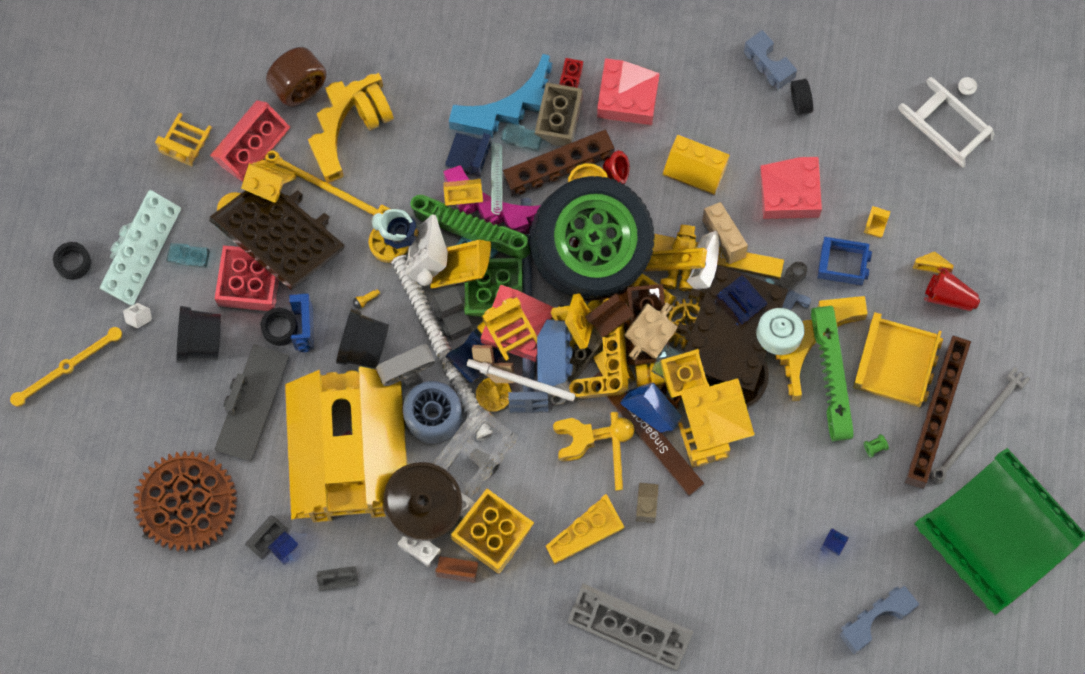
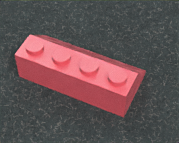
(250, 139)

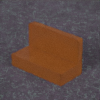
(457, 569)

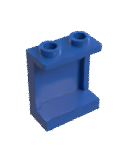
(302, 305)

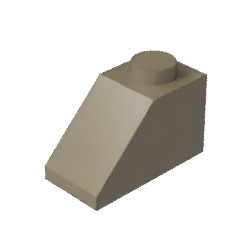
(647, 502)

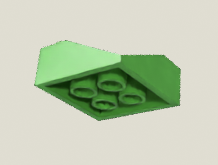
(482, 292)

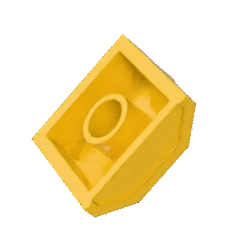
(683, 373)

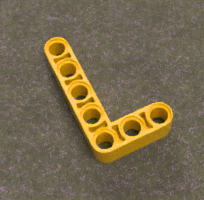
(611, 375)

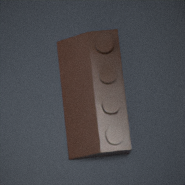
(636, 299)

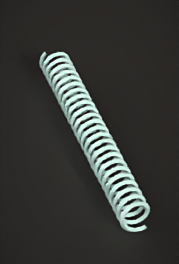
(493, 179)

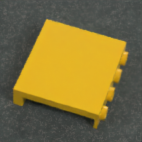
(897, 361)

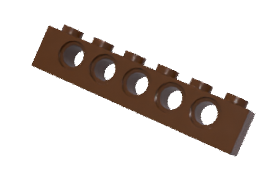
(547, 161)

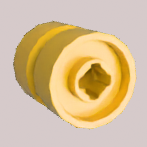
(645, 375)

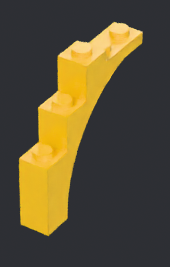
(331, 119)
(846, 311)

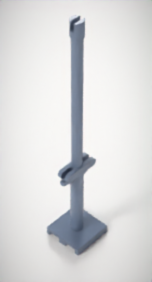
(528, 400)

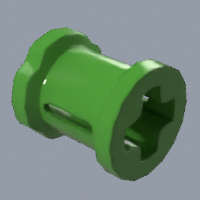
(876, 445)

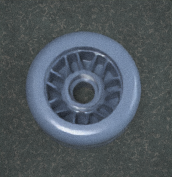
(429, 398)

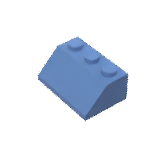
(554, 353)

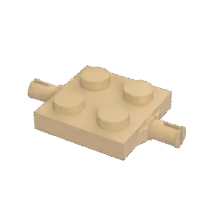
(650, 331)

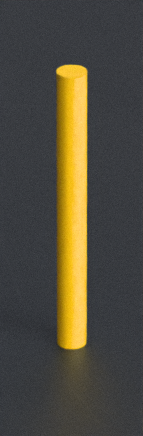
(616, 456)

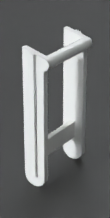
(933, 103)

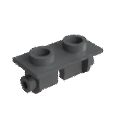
(337, 578)

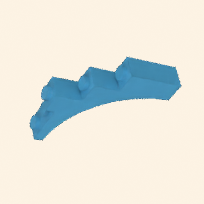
(508, 110)

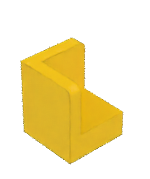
(877, 222)

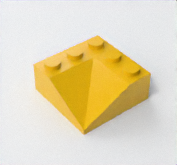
(718, 414)
(492, 531)

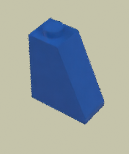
(652, 407)

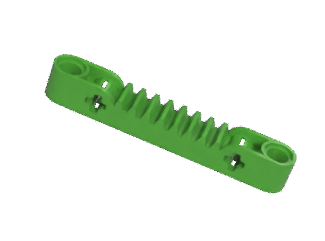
(501, 238)
(841, 424)

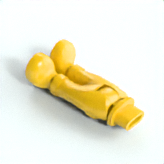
(684, 240)

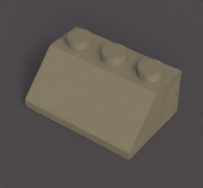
(559, 114)

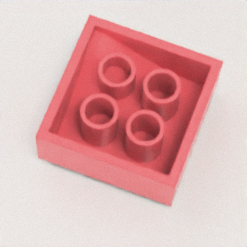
(627, 92)
(791, 189)
(244, 282)
(536, 313)

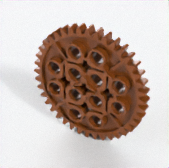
(217, 495)

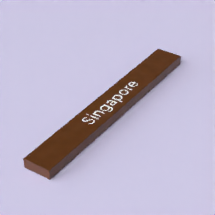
(659, 446)

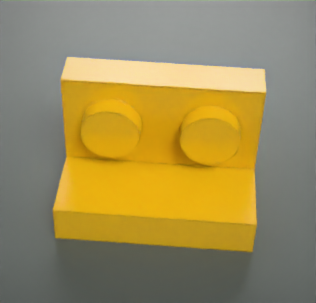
(575, 320)

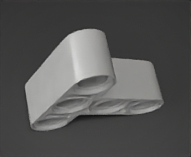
(406, 367)

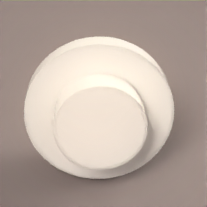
(967, 86)

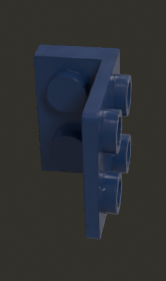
(469, 153)
(461, 355)

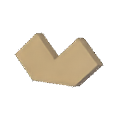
(484, 353)

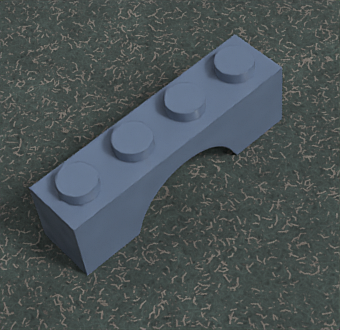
(898, 604)

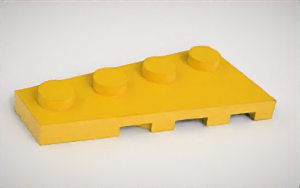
(592, 527)

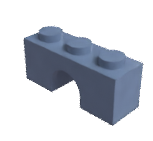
(777, 72)

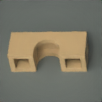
(732, 242)

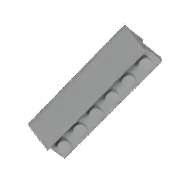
(630, 626)

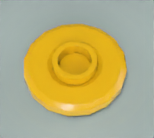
(493, 395)

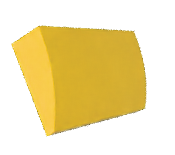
(464, 264)

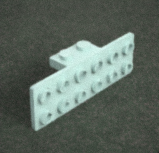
(139, 247)

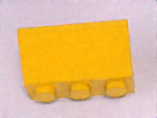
(696, 164)

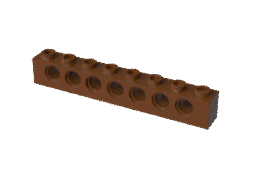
(937, 412)

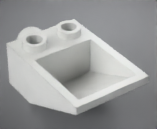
(427, 253)

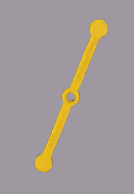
(18, 399)

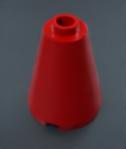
(950, 291)

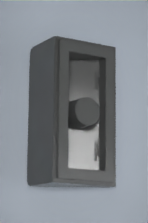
(265, 536)

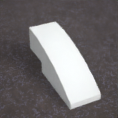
(702, 277)

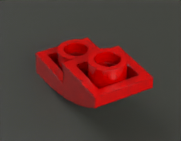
(571, 73)

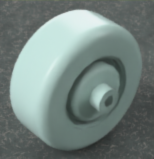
(780, 331)

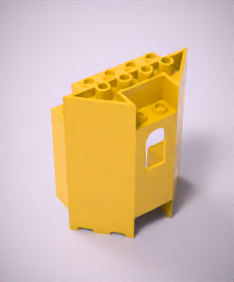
(348, 471)

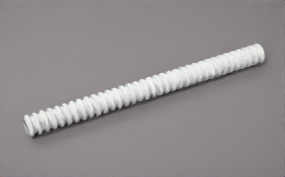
(439, 342)

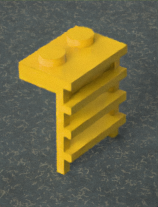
(178, 151)
(266, 179)
(503, 316)
(705, 456)

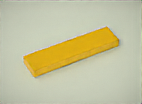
(677, 259)

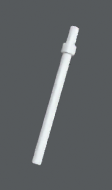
(487, 368)

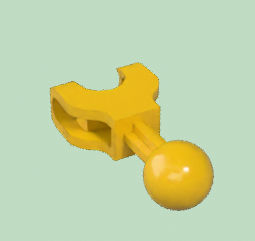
(584, 436)

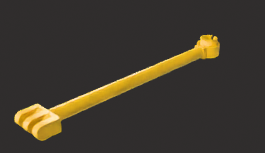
(278, 161)

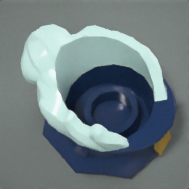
(396, 227)

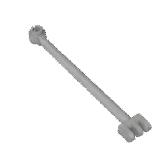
(1014, 382)

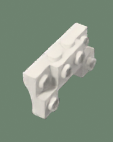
(425, 550)

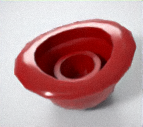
(617, 167)

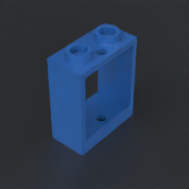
(847, 246)

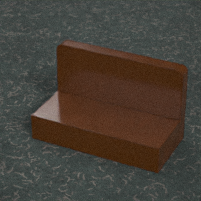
(610, 315)

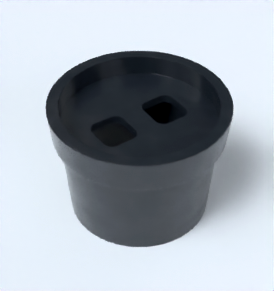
(197, 335)
(362, 341)

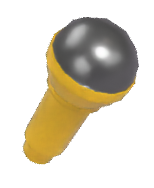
(360, 301)

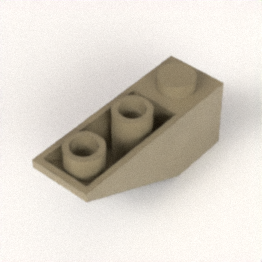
(583, 357)

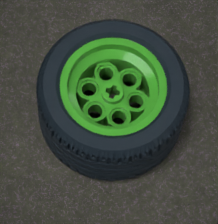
(628, 249)

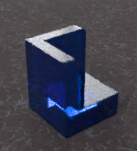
(834, 542)
(283, 547)

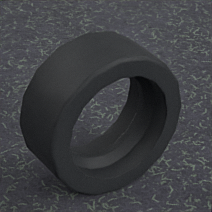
(801, 96)
(69, 247)
(278, 312)

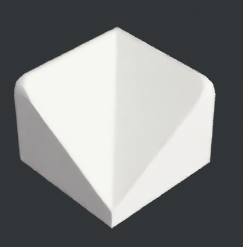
(137, 315)

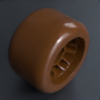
(296, 76)

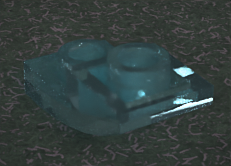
(188, 256)

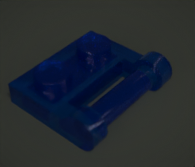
(746, 296)

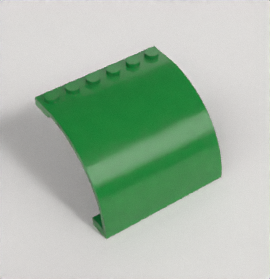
(1001, 532)

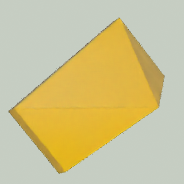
(931, 262)

